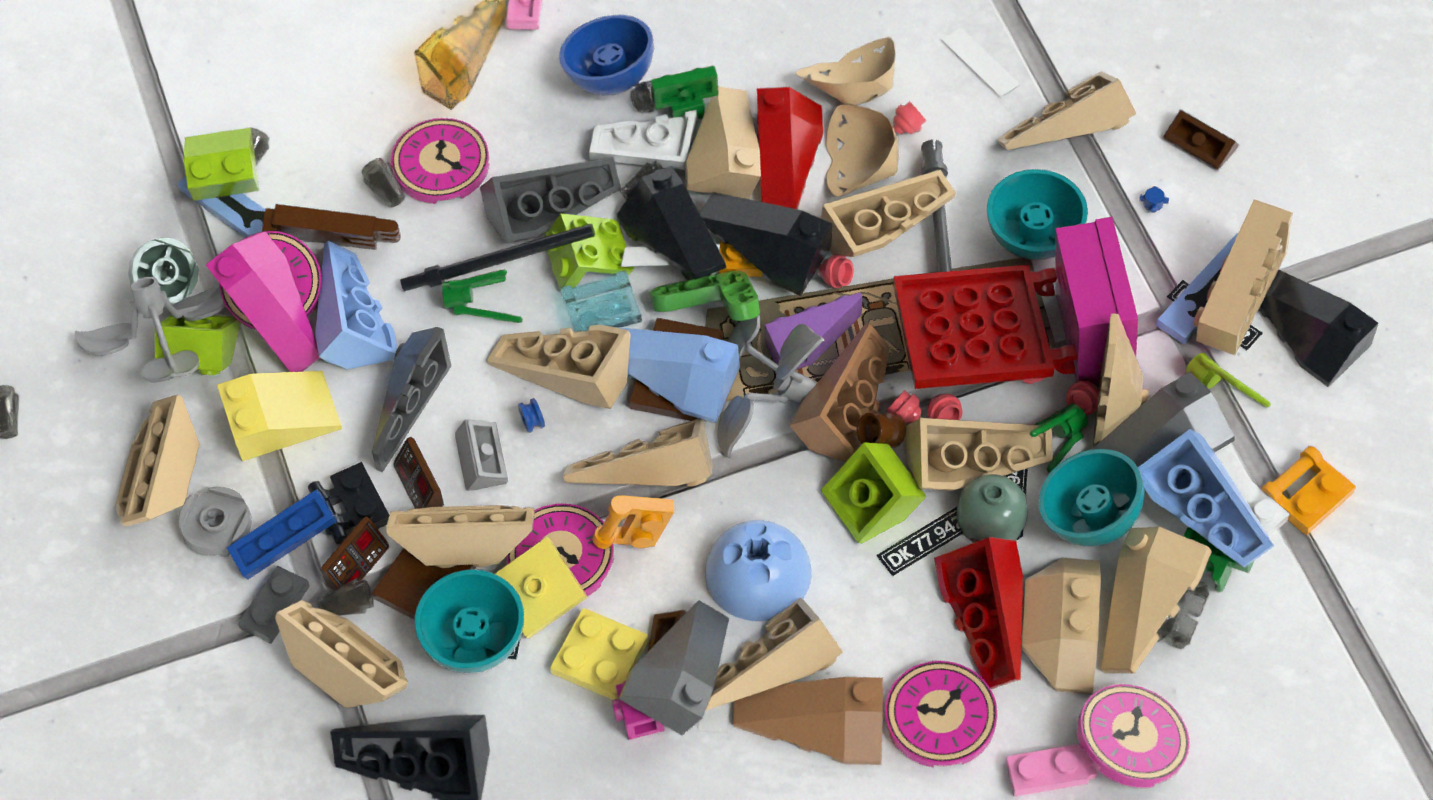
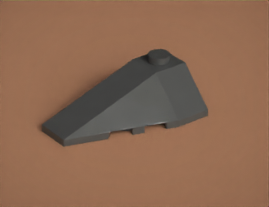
(530, 201)
(414, 379)
(1167, 416)
(679, 670)

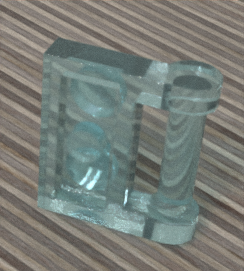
(611, 309)

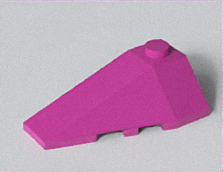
(264, 289)

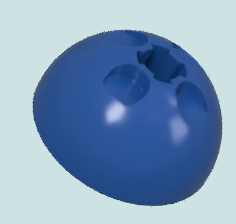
(608, 54)

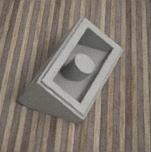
(480, 455)

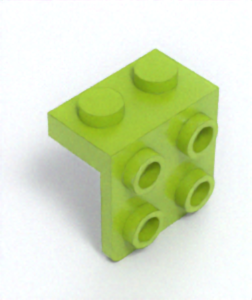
(595, 254)

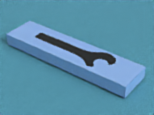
(234, 210)
(1180, 315)

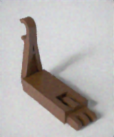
(331, 226)

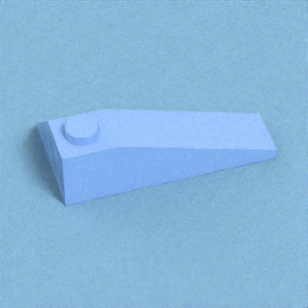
(347, 316)
(684, 369)
(1201, 494)

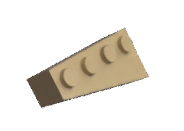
(1244, 277)

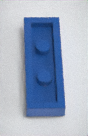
(282, 534)

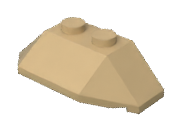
(158, 463)
(460, 533)
(1063, 623)
(339, 656)

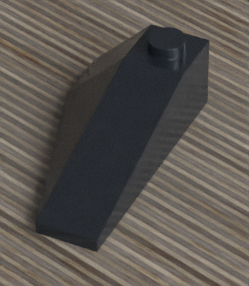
(669, 223)
(424, 754)

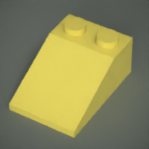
(277, 410)

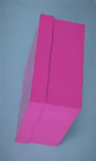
(1089, 289)

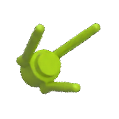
(1210, 374)

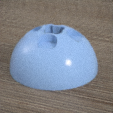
(757, 585)

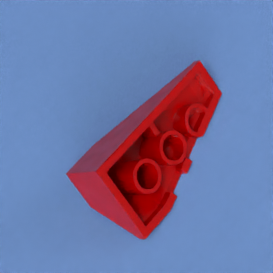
(788, 140)
(986, 596)

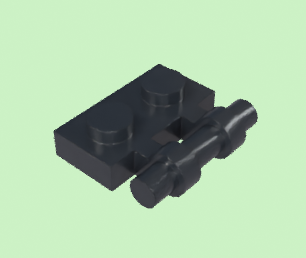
(358, 497)

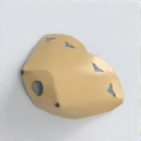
(856, 81)
(868, 150)

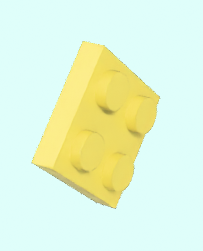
(599, 653)

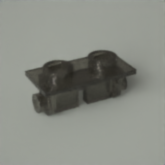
(1182, 627)

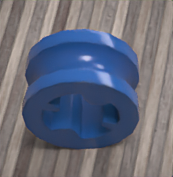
(531, 415)

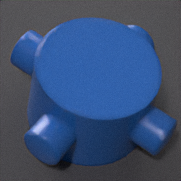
(1154, 199)

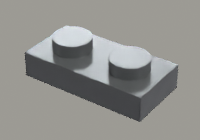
(278, 593)

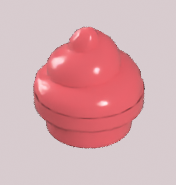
(902, 118)
(836, 271)
(1084, 395)
(906, 406)
(945, 407)

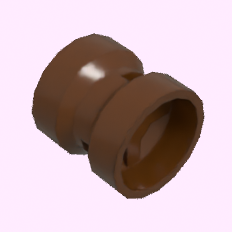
(881, 429)

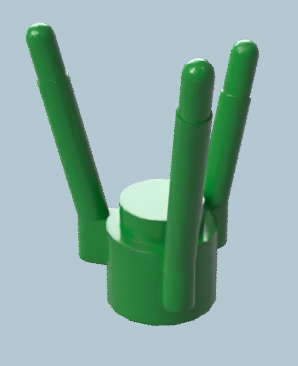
(460, 292)
(1064, 424)

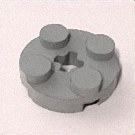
(214, 540)

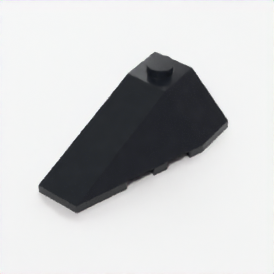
(774, 238)
(1317, 326)

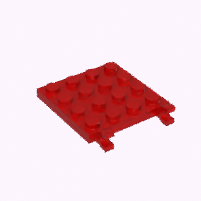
(978, 326)

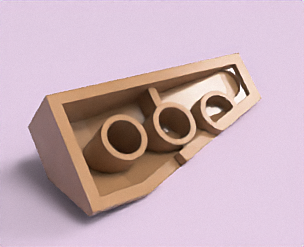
(840, 398)
(823, 715)

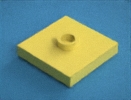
(543, 585)

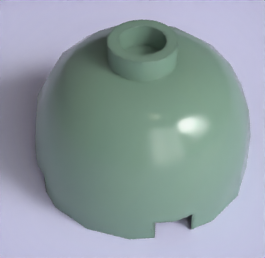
(169, 263)
(992, 508)

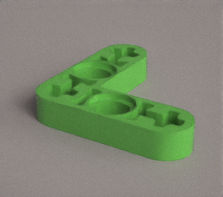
(730, 287)

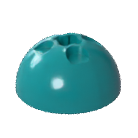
(1029, 208)
(1092, 497)
(469, 605)

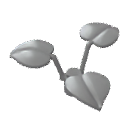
(150, 302)
(789, 383)

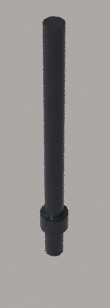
(436, 275)

